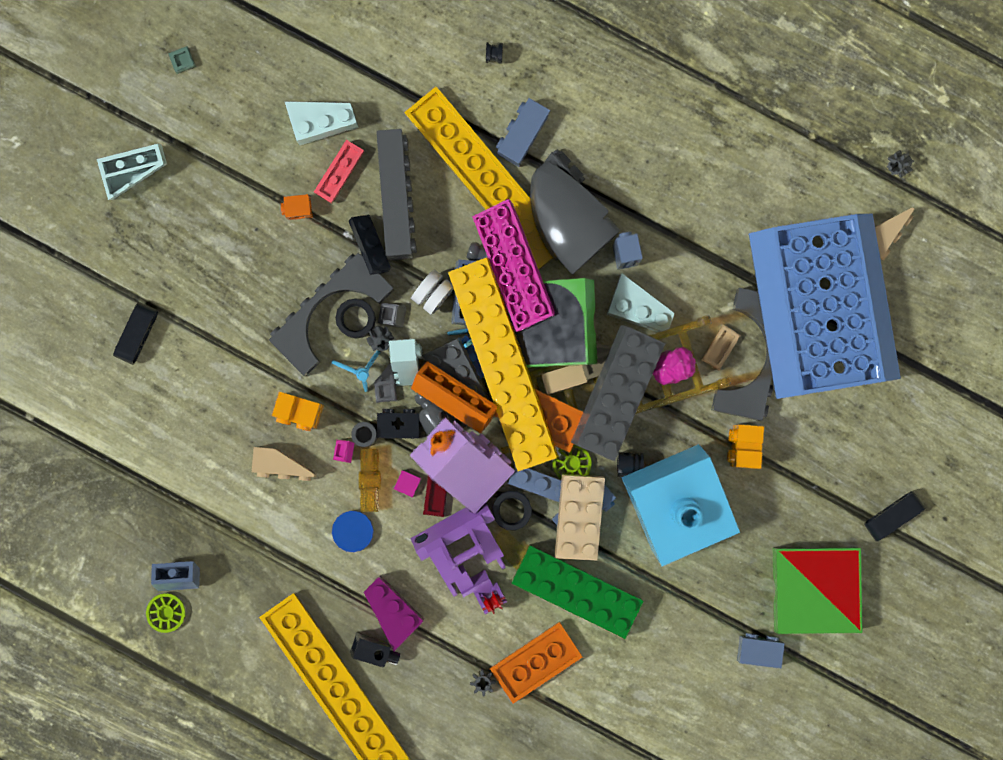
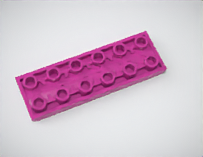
(513, 265)

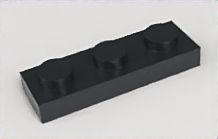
(369, 244)

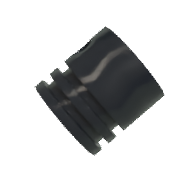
(629, 463)

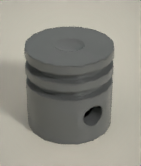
(364, 434)

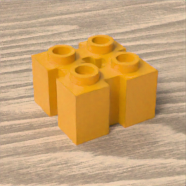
(297, 410)
(746, 446)

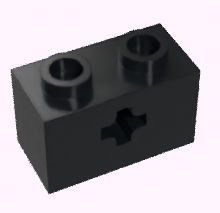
(411, 426)

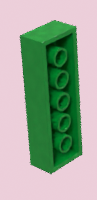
(577, 591)

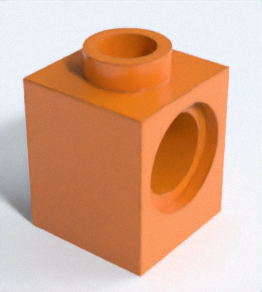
(297, 207)

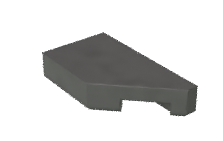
(386, 386)

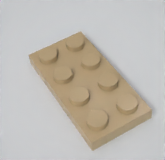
(579, 517)

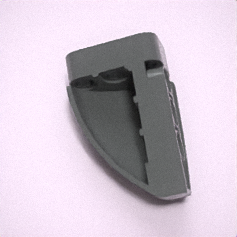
(568, 217)

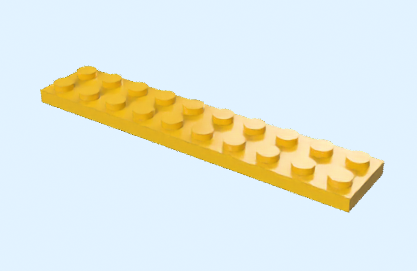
(474, 163)
(503, 364)
(331, 682)

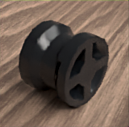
(494, 52)

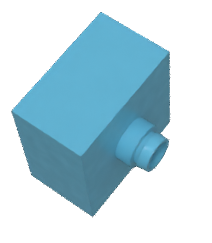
(681, 504)

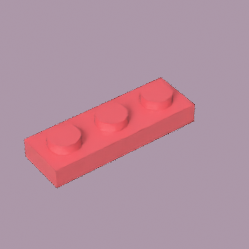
(339, 171)

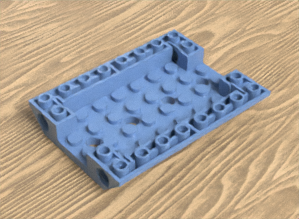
(798, 309)

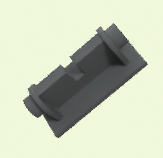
(560, 160)

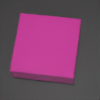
(343, 451)
(407, 483)

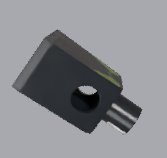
(365, 647)

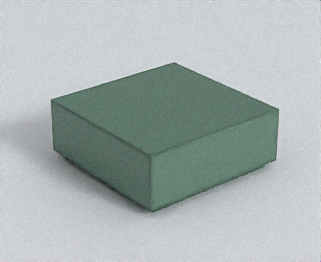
(182, 59)

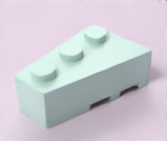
(320, 120)
(129, 168)
(639, 307)
(405, 360)

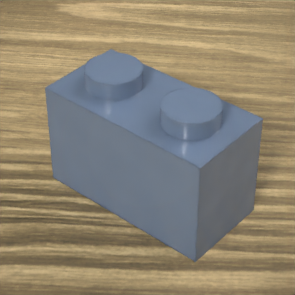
(175, 576)
(760, 651)

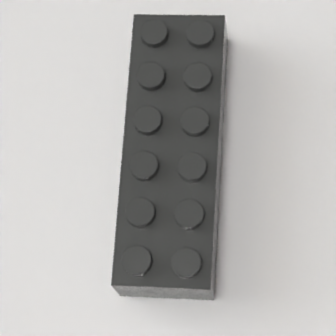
(394, 194)
(617, 392)

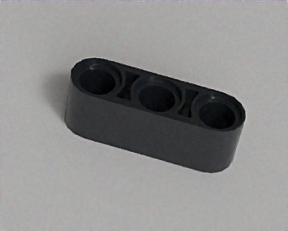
(135, 333)
(894, 516)

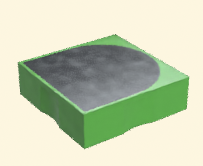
(569, 334)

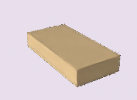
(720, 347)
(564, 379)

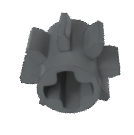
(900, 164)
(379, 338)
(478, 686)

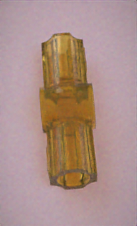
(369, 480)

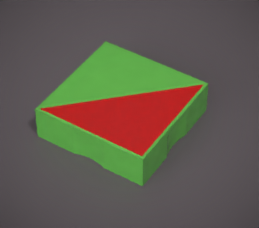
(817, 590)

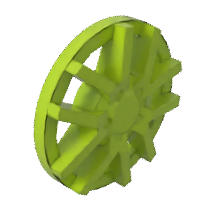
(572, 463)
(165, 613)

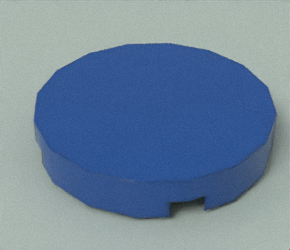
(352, 531)

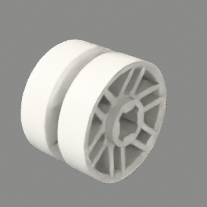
(432, 292)

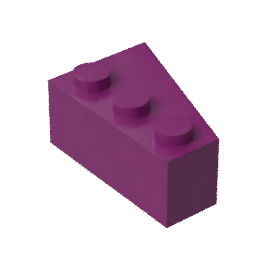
(392, 611)

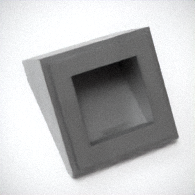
(392, 314)

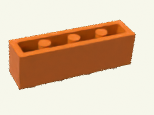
(454, 397)

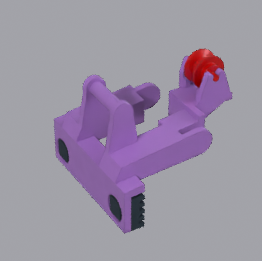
(434, 544)

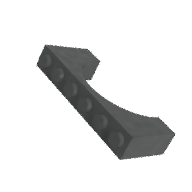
(293, 337)
(751, 399)

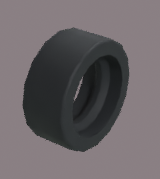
(352, 303)
(527, 510)

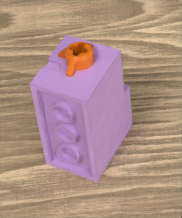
(463, 464)

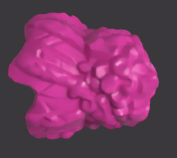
(674, 366)

